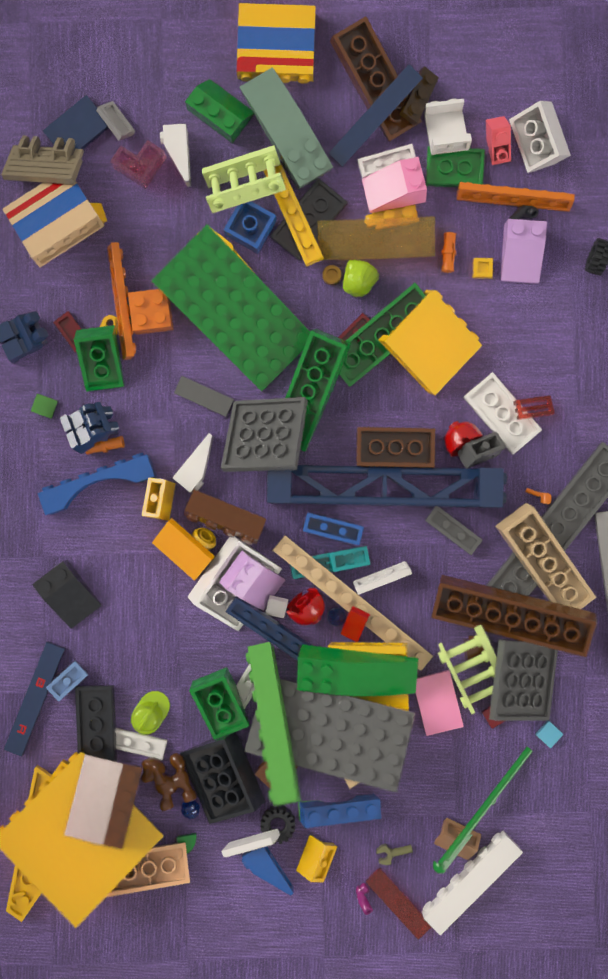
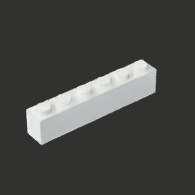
(471, 882)

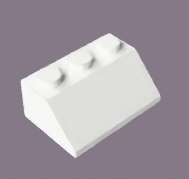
(539, 136)

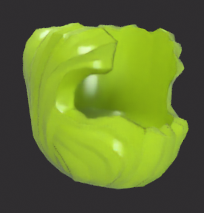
(359, 278)

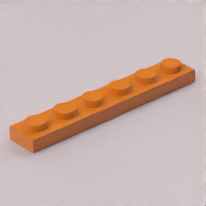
(515, 196)
(120, 294)

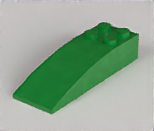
(369, 350)
(317, 376)
(355, 672)

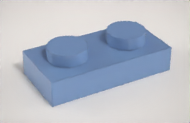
(67, 681)

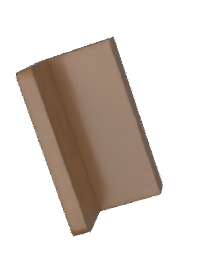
(450, 832)

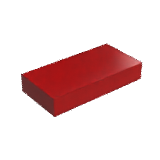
(355, 624)

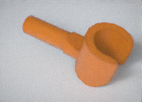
(545, 497)

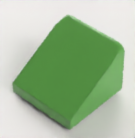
(44, 406)

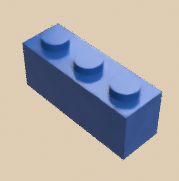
(333, 529)

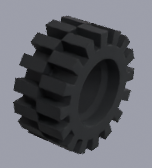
(597, 257)
(284, 814)

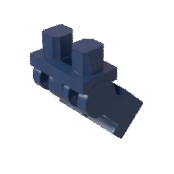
(28, 330)
(89, 426)

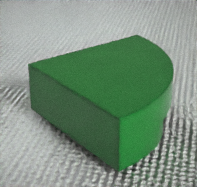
(189, 839)

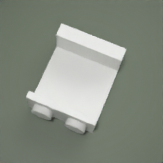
(446, 126)

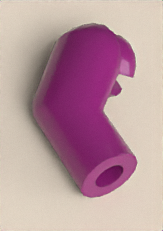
(362, 899)

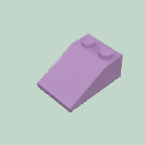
(523, 250)
(251, 581)

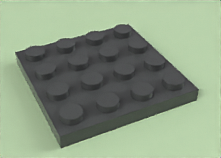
(264, 435)
(523, 682)

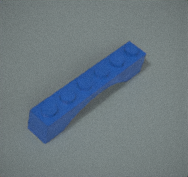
(59, 498)

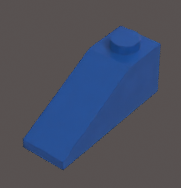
(265, 866)

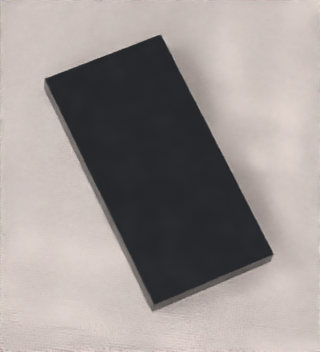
(317, 204)
(96, 721)

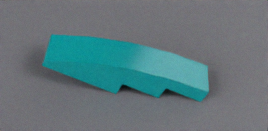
(339, 560)

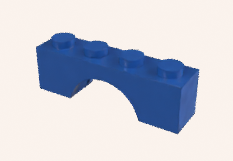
(330, 813)

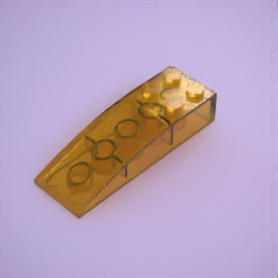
(377, 238)

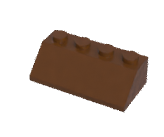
(225, 517)

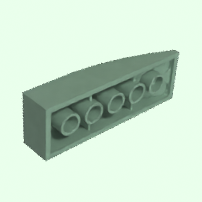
(286, 128)

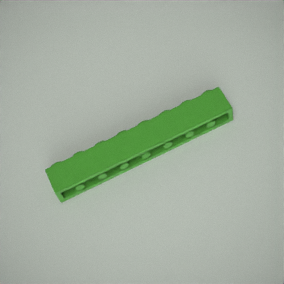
(274, 725)

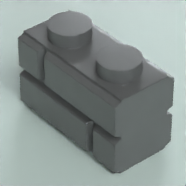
(481, 450)

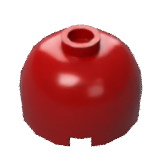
(459, 435)
(306, 608)

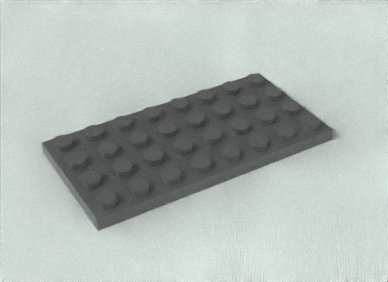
(343, 736)

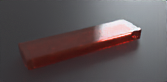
(398, 903)

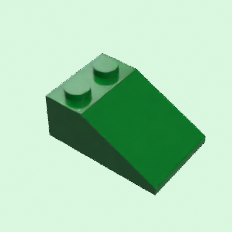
(99, 358)
(219, 703)

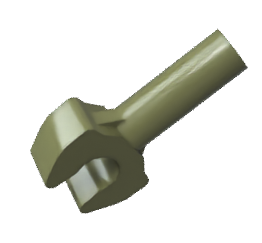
(392, 853)

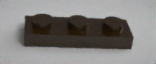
(419, 96)

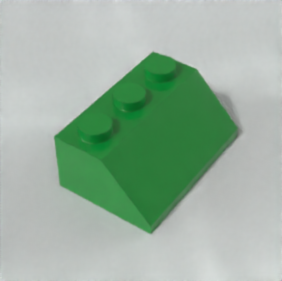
(219, 109)

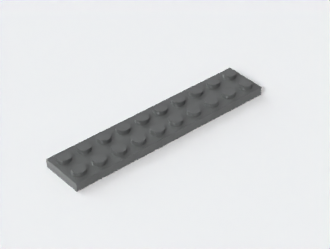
(564, 518)

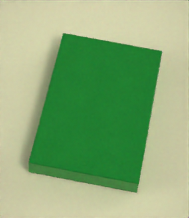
(455, 167)

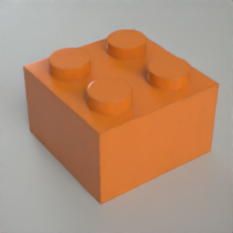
(150, 311)

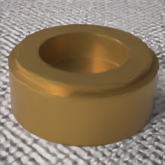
(331, 275)

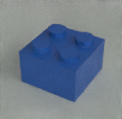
(250, 226)

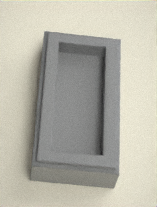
(115, 120)

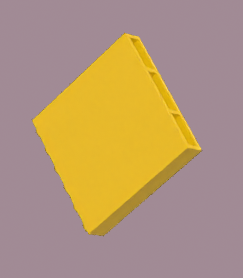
(66, 869)

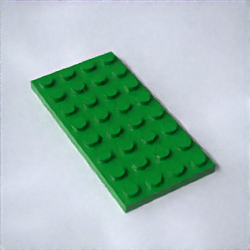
(233, 307)

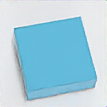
(549, 734)

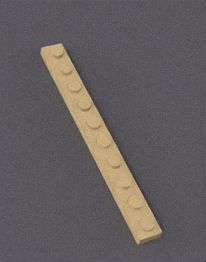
(347, 598)

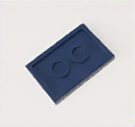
(79, 123)

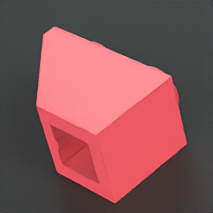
(498, 140)

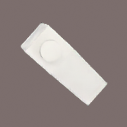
(177, 146)
(195, 467)

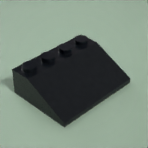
(223, 778)

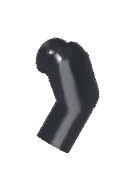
(526, 212)

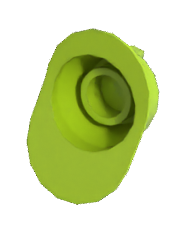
(150, 712)

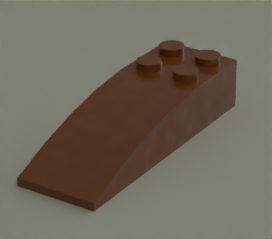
(369, 70)

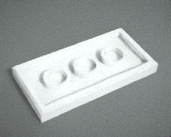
(496, 409)

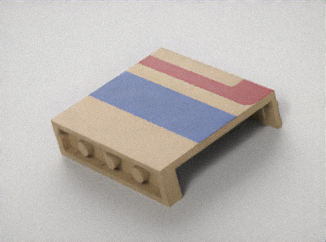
(52, 219)

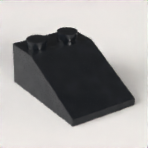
(67, 594)

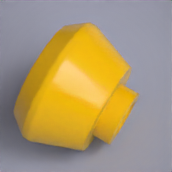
(205, 537)

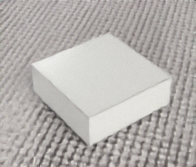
(276, 606)

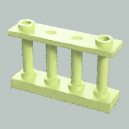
(238, 168)
(487, 655)

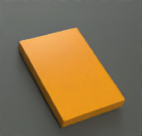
(183, 549)

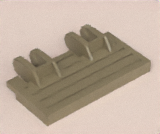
(45, 164)

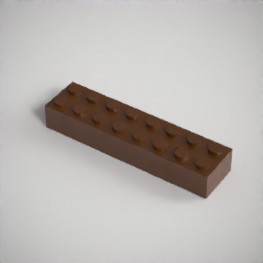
(514, 615)

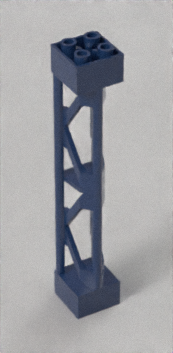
(487, 486)

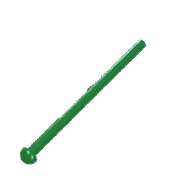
(465, 835)

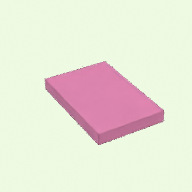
(438, 703)

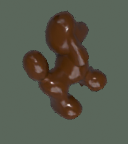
(167, 785)

